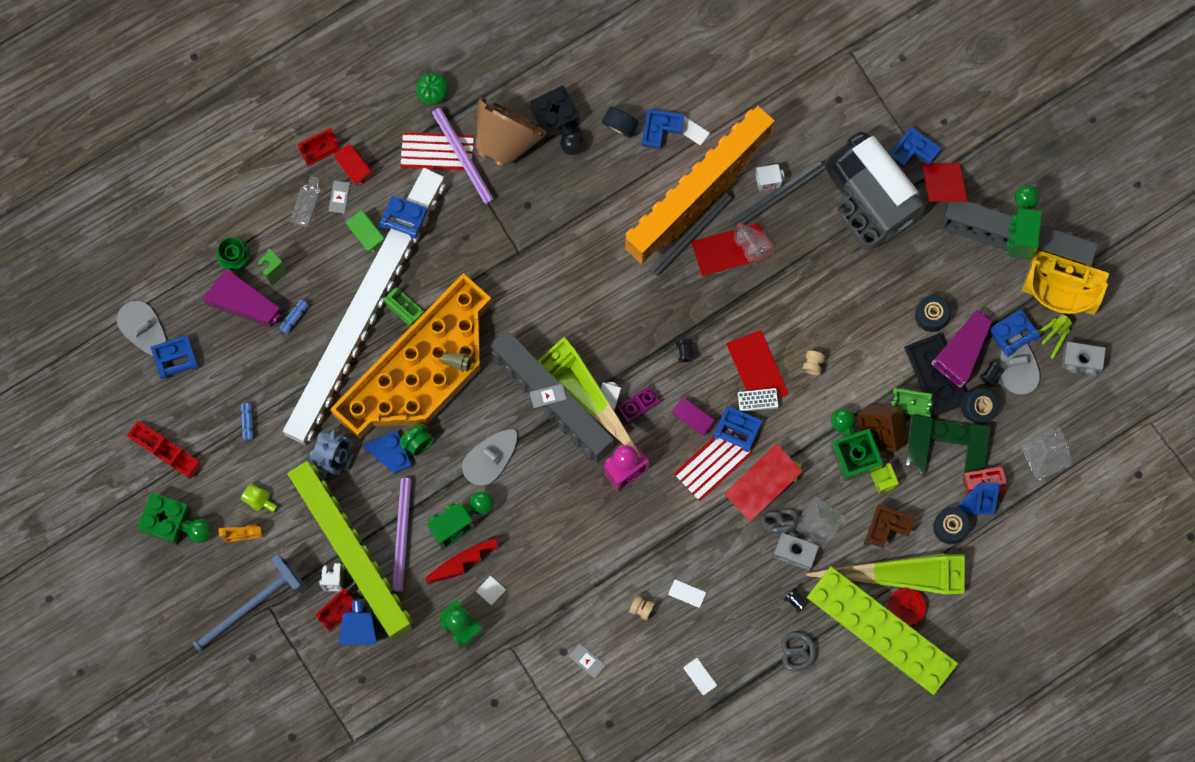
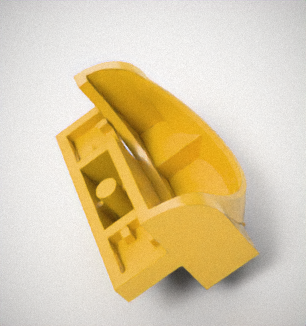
(1064, 284)

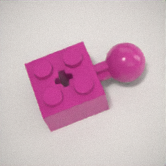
(625, 466)

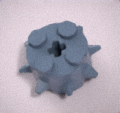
(332, 452)

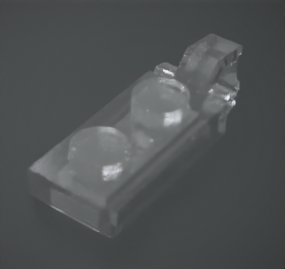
(306, 203)

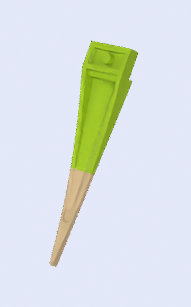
(570, 370)
(928, 573)

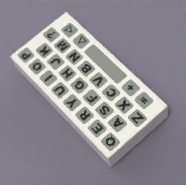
(757, 400)

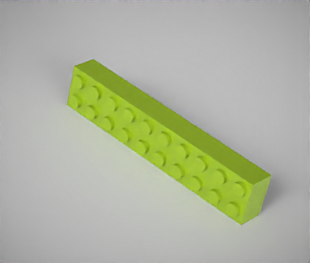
(352, 554)

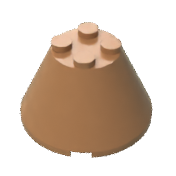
(504, 133)

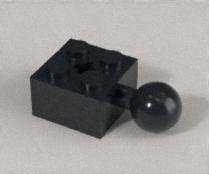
(560, 123)

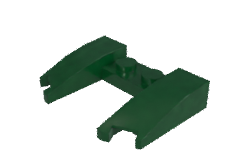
(926, 429)

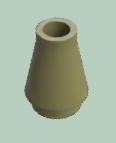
(458, 361)

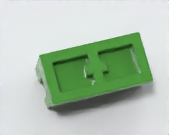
(366, 231)
(275, 270)
(403, 306)
(913, 402)

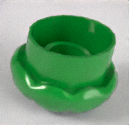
(432, 88)
(232, 253)
(416, 439)

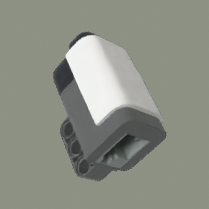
(874, 191)

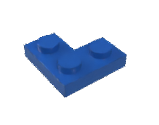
(660, 122)
(911, 144)

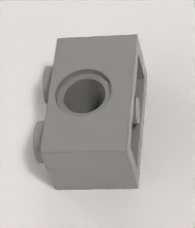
(1093, 354)
(804, 559)

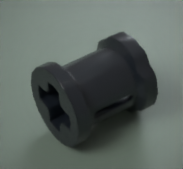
(685, 351)
(991, 373)
(796, 600)

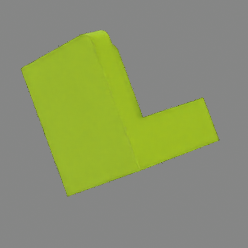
(885, 479)

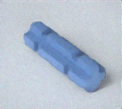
(293, 316)
(247, 421)

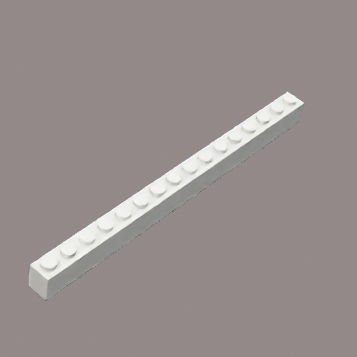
(360, 315)

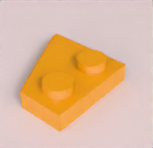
(240, 533)

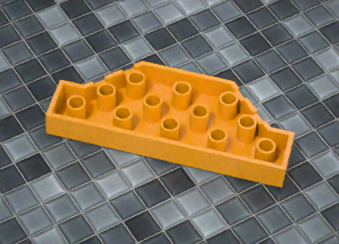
(700, 187)
(409, 379)

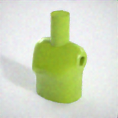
(257, 498)

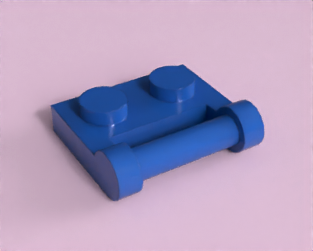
(406, 212)
(1010, 328)
(171, 351)
(740, 423)

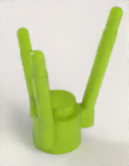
(1060, 326)

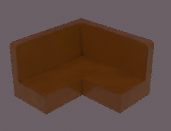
(887, 422)
(887, 520)

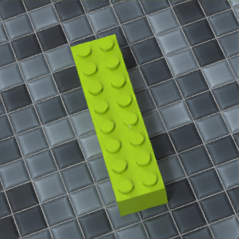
(882, 630)

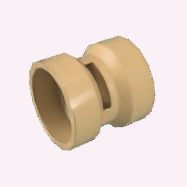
(813, 363)
(637, 606)

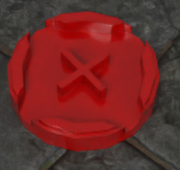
(907, 605)

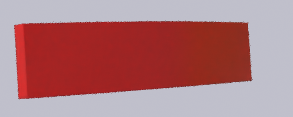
(164, 450)
(454, 566)

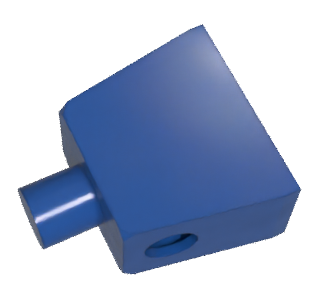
(358, 626)

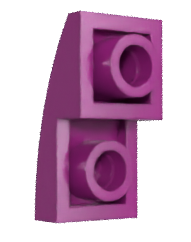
(638, 405)
(693, 416)

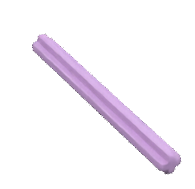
(463, 156)
(401, 537)

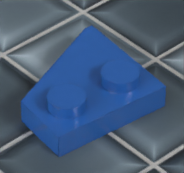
(389, 453)
(981, 499)

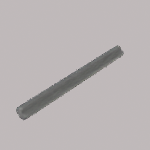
(778, 194)
(690, 233)

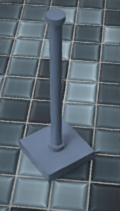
(288, 575)

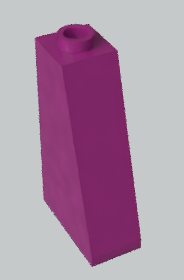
(240, 299)
(963, 349)

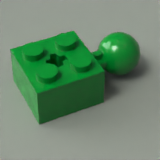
(1024, 224)
(861, 443)
(456, 520)
(171, 529)
(461, 624)

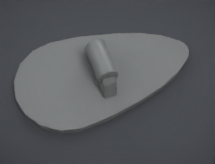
(140, 325)
(1020, 369)
(489, 458)

